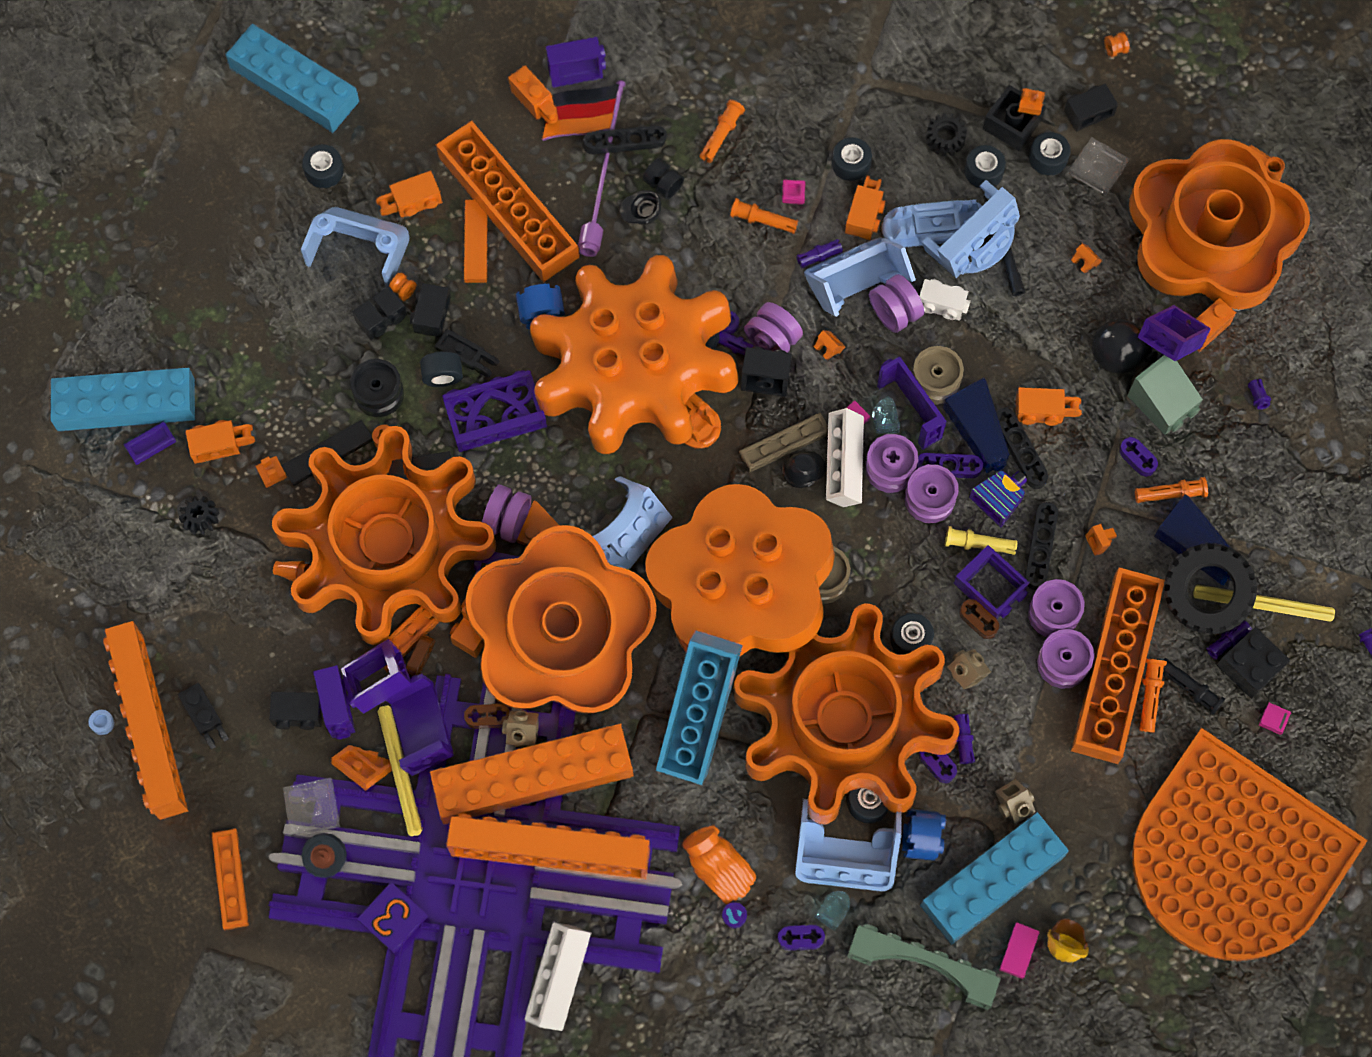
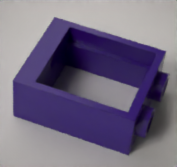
(575, 61)
(1173, 334)
(990, 556)
(369, 663)
(334, 702)

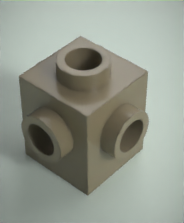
(968, 668)
(521, 728)
(1015, 801)

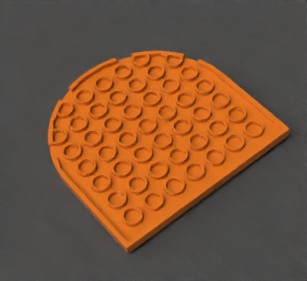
(1236, 855)

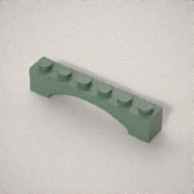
(975, 984)

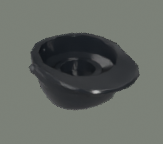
(641, 207)
(803, 469)

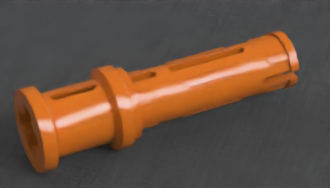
(725, 124)
(753, 213)
(1178, 490)
(1152, 684)

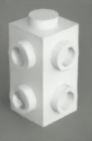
(944, 299)

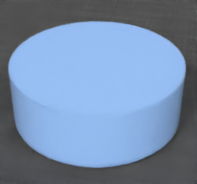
(101, 722)

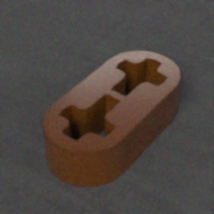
(983, 615)
(420, 655)
(486, 710)

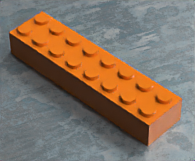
(507, 201)
(1118, 666)
(145, 720)
(532, 773)
(549, 846)

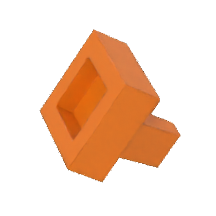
(1031, 101)
(1088, 255)
(832, 343)
(271, 471)
(1100, 539)

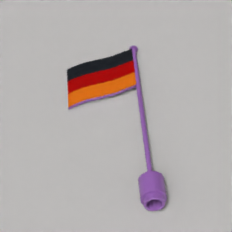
(577, 115)

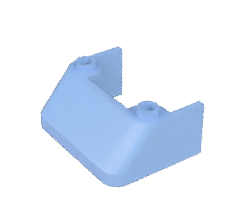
(388, 236)
(857, 271)
(847, 861)

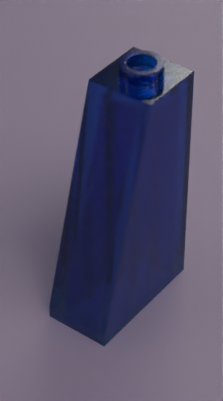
(978, 424)
(1187, 528)

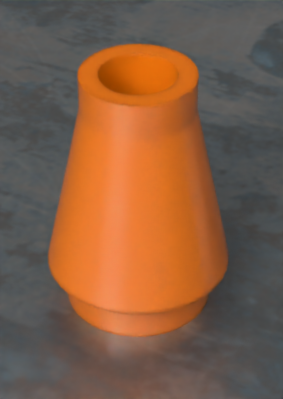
(290, 569)

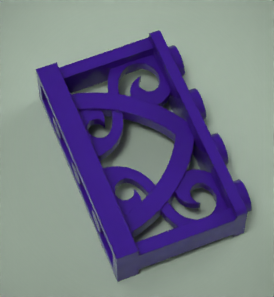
(483, 392)

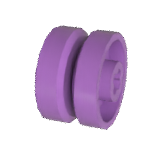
(896, 303)
(773, 328)
(891, 462)
(931, 493)
(507, 512)
(1052, 596)
(1065, 658)

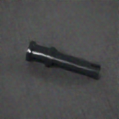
(1199, 692)

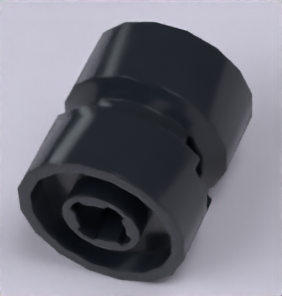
(661, 176)

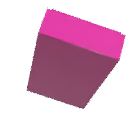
(1019, 950)

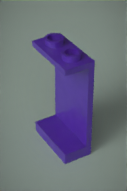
(934, 421)
(420, 726)

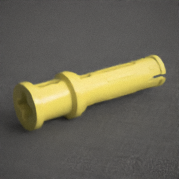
(968, 539)

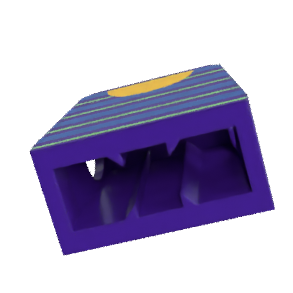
(999, 495)

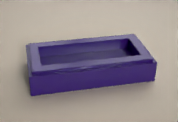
(150, 443)

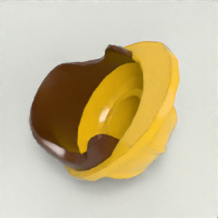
(1067, 941)

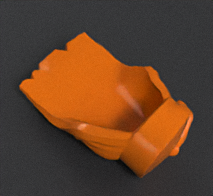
(719, 864)

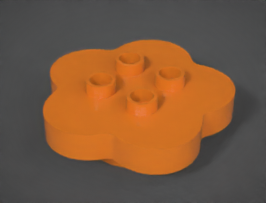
(1221, 227)
(744, 571)
(559, 623)

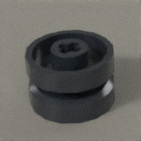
(377, 387)

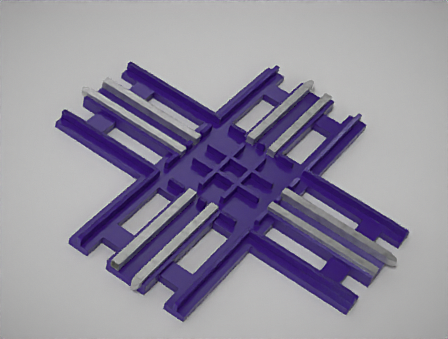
(475, 901)

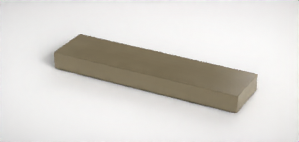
(784, 442)

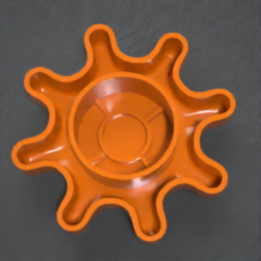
(633, 354)
(384, 536)
(847, 716)

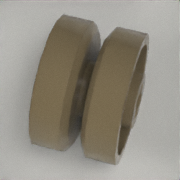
(938, 372)
(837, 580)

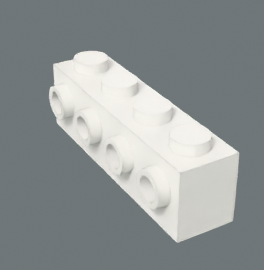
(845, 457)
(559, 974)

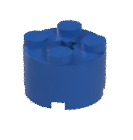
(539, 300)
(923, 834)

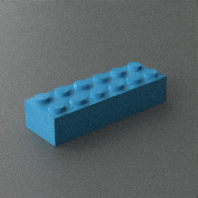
(292, 78)
(122, 399)
(699, 707)
(994, 878)

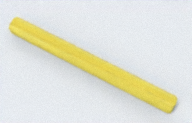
(1268, 603)
(401, 777)

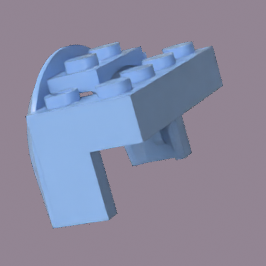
(970, 236)
(634, 526)

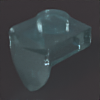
(886, 416)
(833, 909)

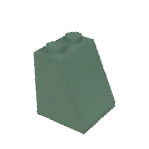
(1165, 395)

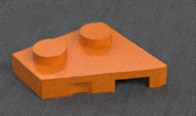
(535, 522)
(361, 765)

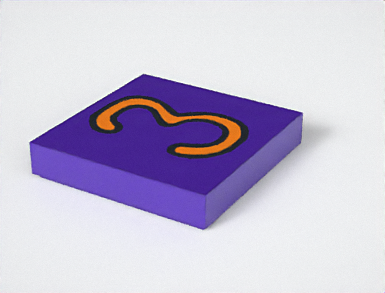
(392, 917)

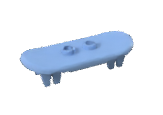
(936, 220)

